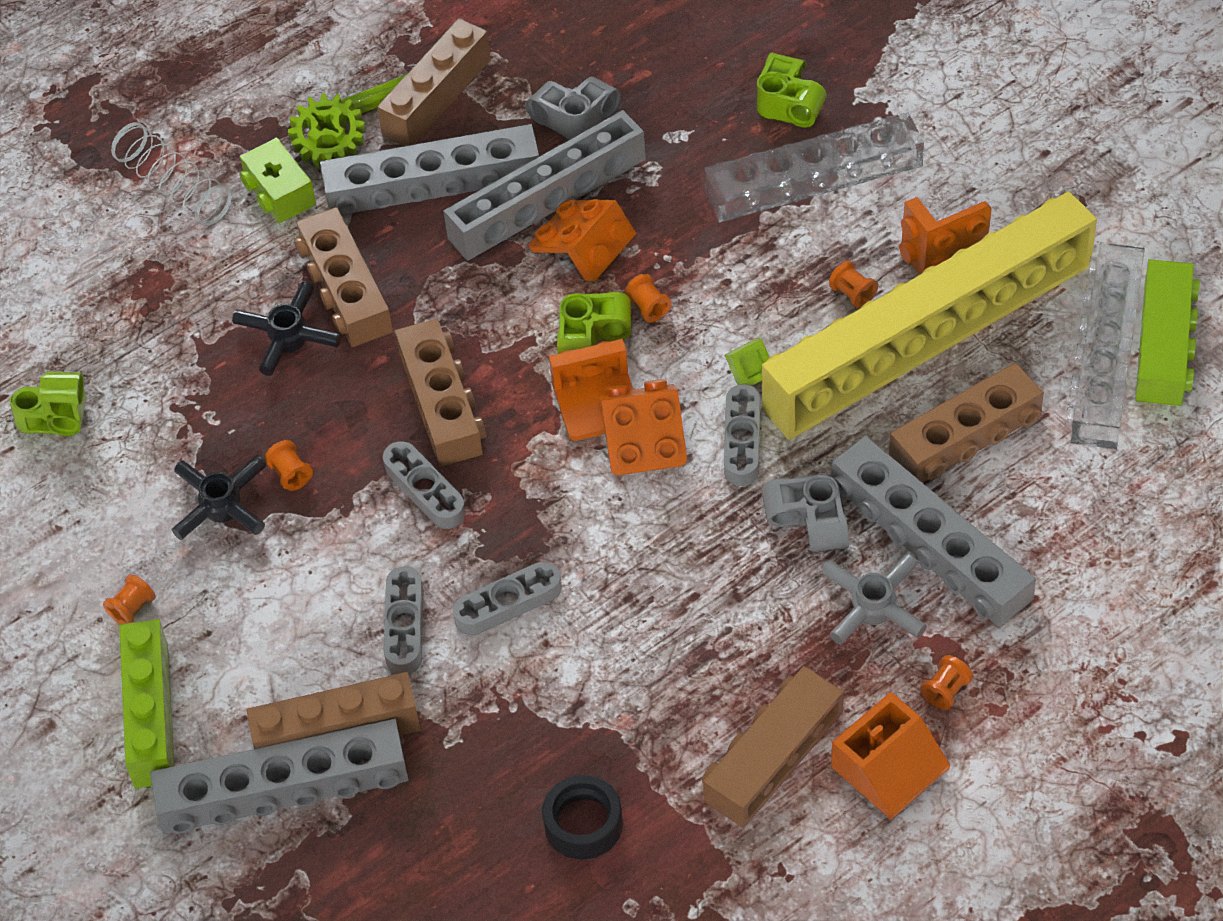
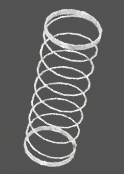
(202, 199)

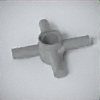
(873, 611)

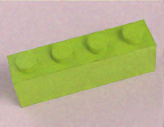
(1165, 333)
(146, 700)

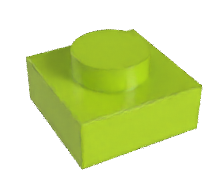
(747, 362)

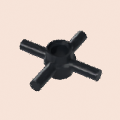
(286, 328)
(223, 508)

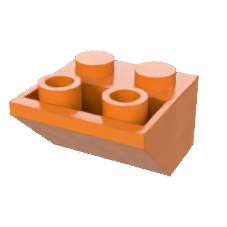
(889, 755)

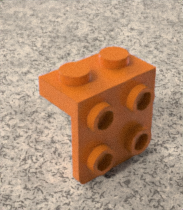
(588, 231)
(932, 241)
(580, 378)
(643, 427)

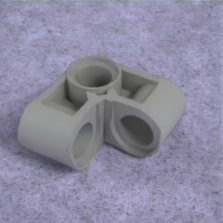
(573, 110)
(793, 503)

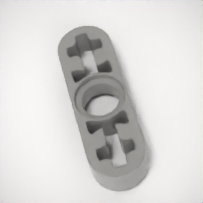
(749, 447)
(426, 500)
(512, 583)
(411, 634)

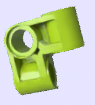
(785, 95)
(599, 319)
(53, 406)

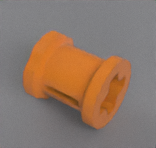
(853, 284)
(648, 298)
(288, 465)
(129, 599)
(946, 682)

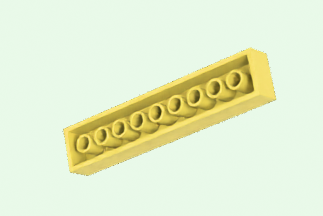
(927, 315)

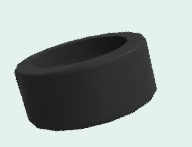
(581, 788)

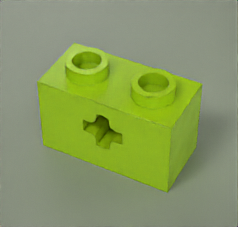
(277, 181)

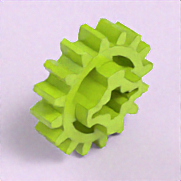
(327, 130)

